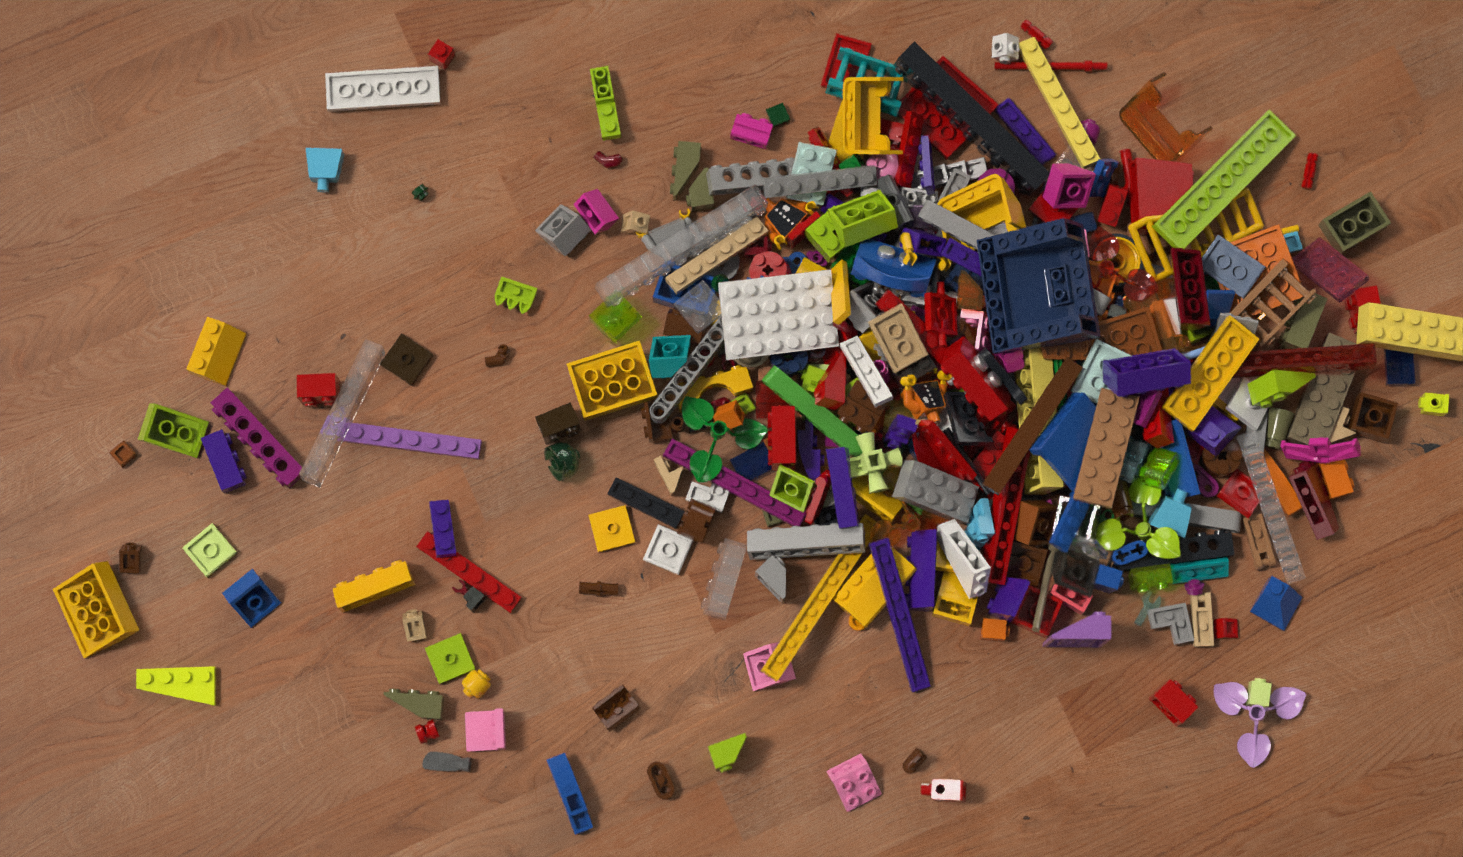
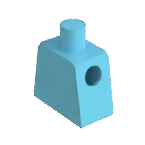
(324, 166)
(1172, 513)

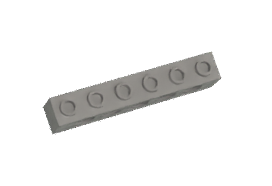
(718, 185)

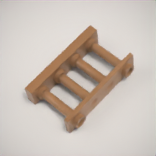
(1268, 285)

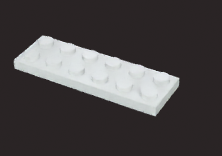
(382, 88)

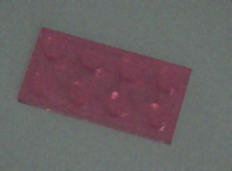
(1330, 270)

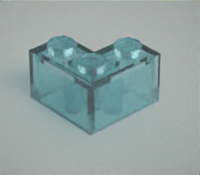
(1134, 459)

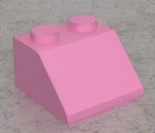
(755, 661)

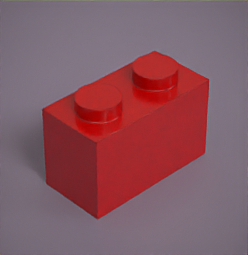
(1112, 205)

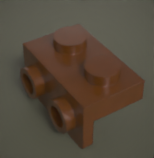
(655, 431)
(616, 708)

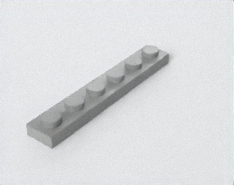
(819, 181)

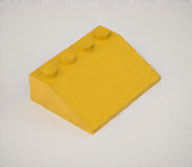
(612, 380)
(95, 608)

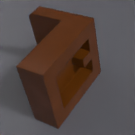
(130, 558)

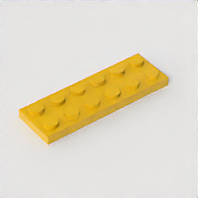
(1211, 373)

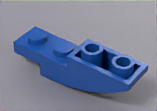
(569, 793)

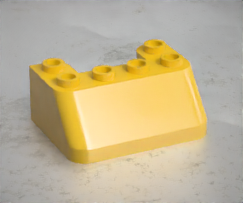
(985, 205)

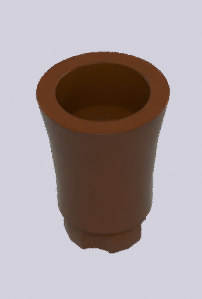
(1122, 505)

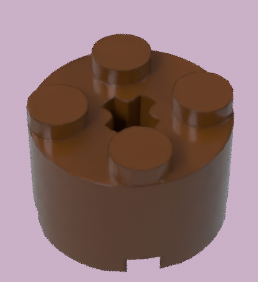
(1222, 468)
(696, 520)

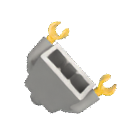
(665, 231)

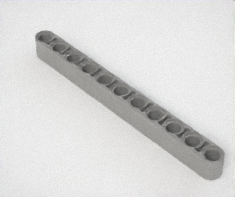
(969, 233)

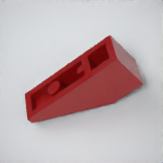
(831, 387)

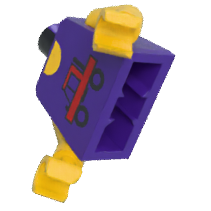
(923, 243)

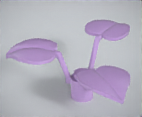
(1230, 699)

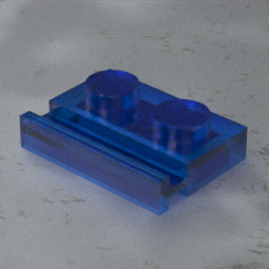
(1399, 367)
(752, 462)

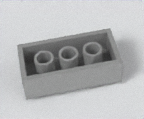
(935, 491)

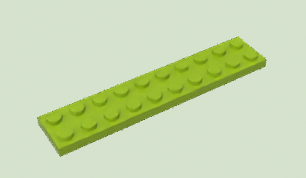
(1224, 181)

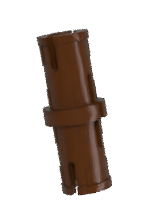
(598, 588)

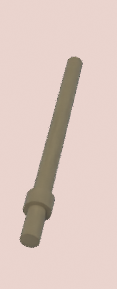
(1044, 589)

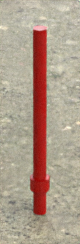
(1087, 65)

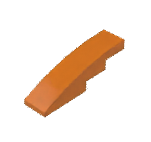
(1286, 493)

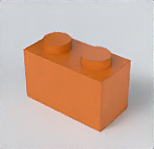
(1336, 479)

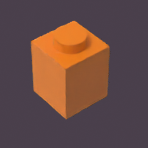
(730, 414)
(994, 629)

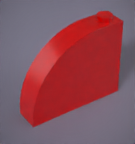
(1156, 187)

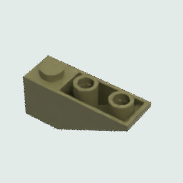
(686, 165)
(423, 705)

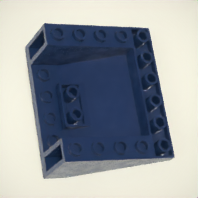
(1038, 287)

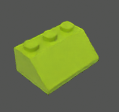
(863, 218)

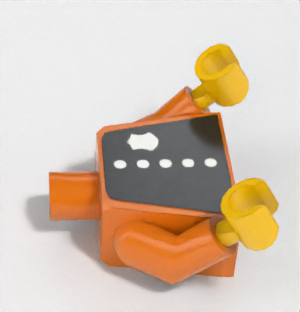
(784, 217)
(925, 398)

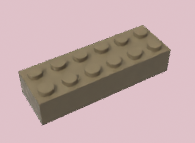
(1320, 401)

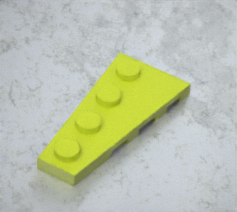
(186, 682)

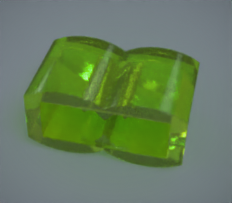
(1159, 468)

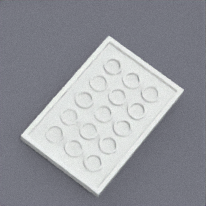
(777, 314)

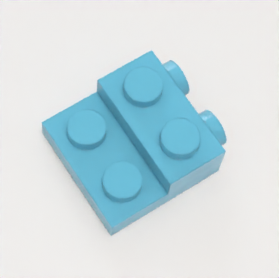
(980, 524)

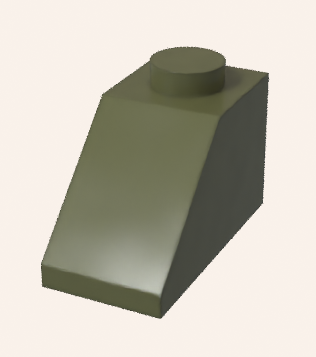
(699, 194)

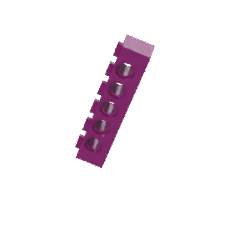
(227, 400)

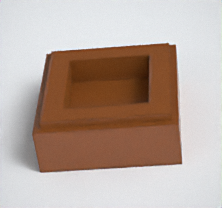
(123, 453)

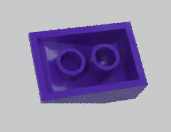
(1007, 599)

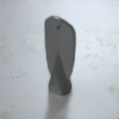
(446, 762)

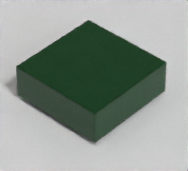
(777, 115)

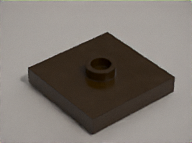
(406, 359)

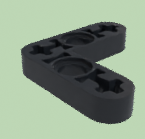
(1006, 379)

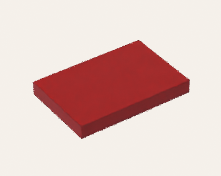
(833, 63)

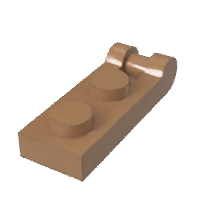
(1258, 541)

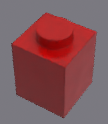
(441, 54)

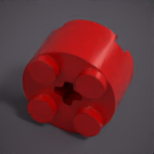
(765, 261)

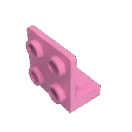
(978, 320)
(485, 730)
(854, 782)

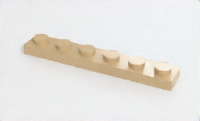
(716, 255)

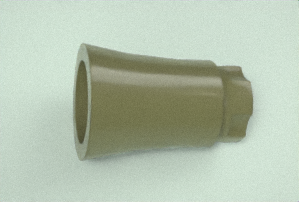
(1277, 427)

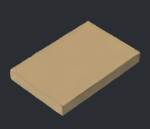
(897, 338)

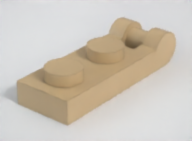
(1202, 620)

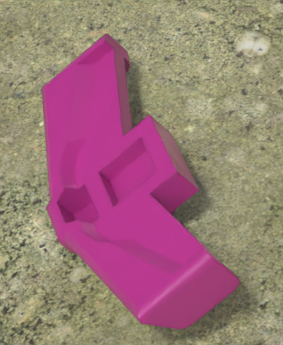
(1321, 450)

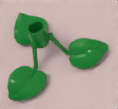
(697, 413)

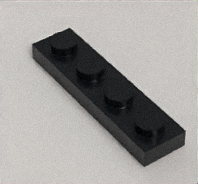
(645, 503)

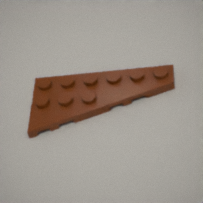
(1129, 332)

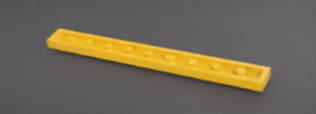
(813, 609)

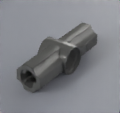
(899, 202)

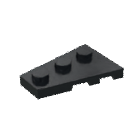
(964, 423)

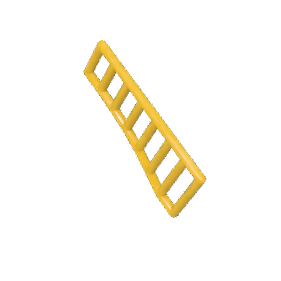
(1149, 220)

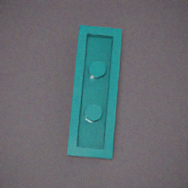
(1200, 570)

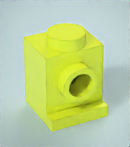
(1427, 408)

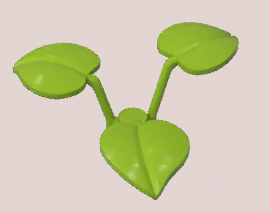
(1161, 544)

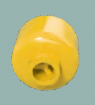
(476, 684)

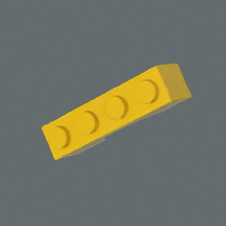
(735, 381)

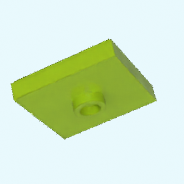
(450, 658)

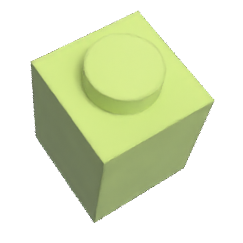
(1258, 693)

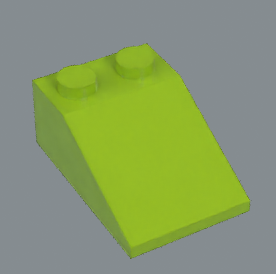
(1276, 386)
(173, 430)

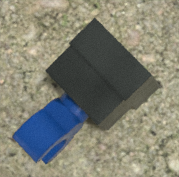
(1117, 309)

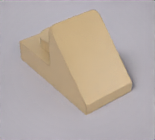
(1339, 432)
(670, 479)

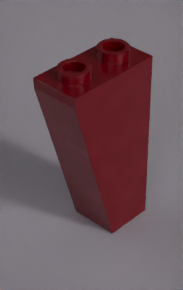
(1314, 498)

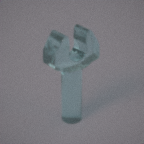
(1147, 605)

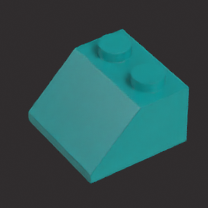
(668, 355)

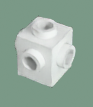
(1005, 48)

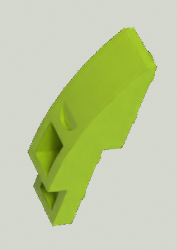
(605, 103)

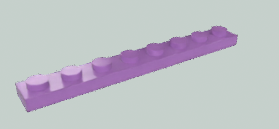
(413, 441)

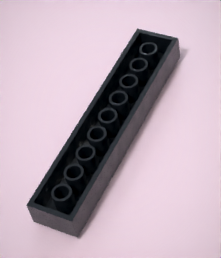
(970, 118)

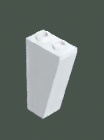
(964, 558)

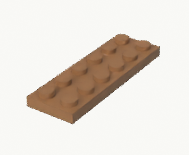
(1106, 449)

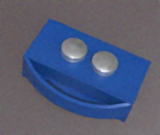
(885, 267)

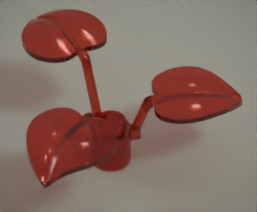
(1106, 246)

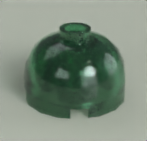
(563, 460)

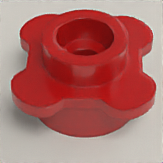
(1011, 424)

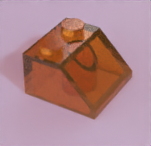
(969, 294)

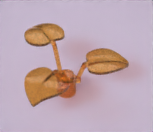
(884, 528)

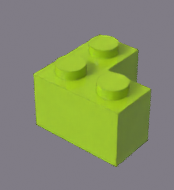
(823, 238)

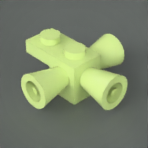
(873, 462)

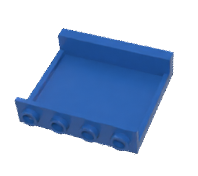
(1066, 437)

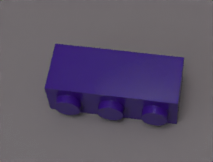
(224, 461)

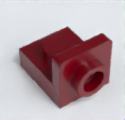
(755, 249)

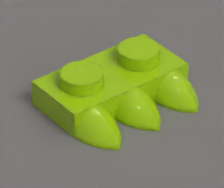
(515, 293)

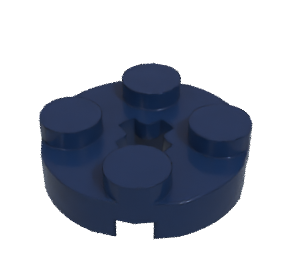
(792, 367)

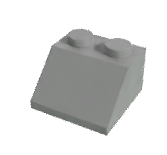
(563, 230)
(773, 577)

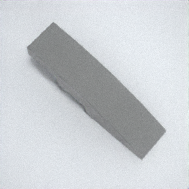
(942, 173)

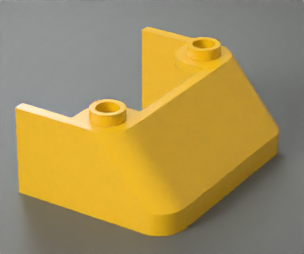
(862, 115)

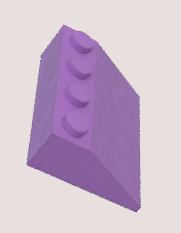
(1088, 632)

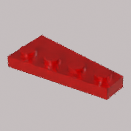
(946, 453)

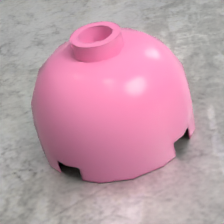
(884, 164)

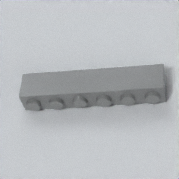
(805, 541)

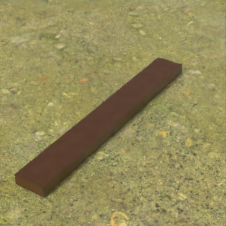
(1032, 426)

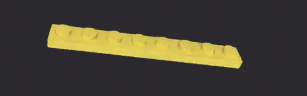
(1058, 103)

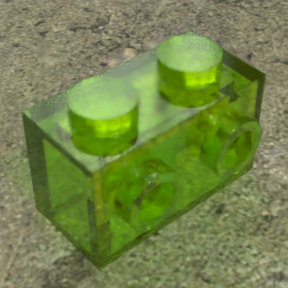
(1150, 577)

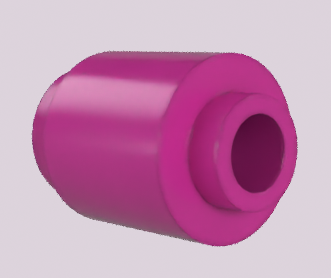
(883, 370)

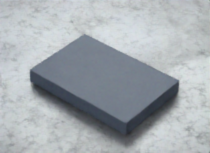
(1231, 266)

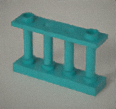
(890, 104)

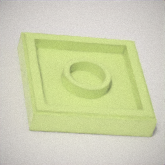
(209, 550)

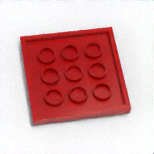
(941, 133)

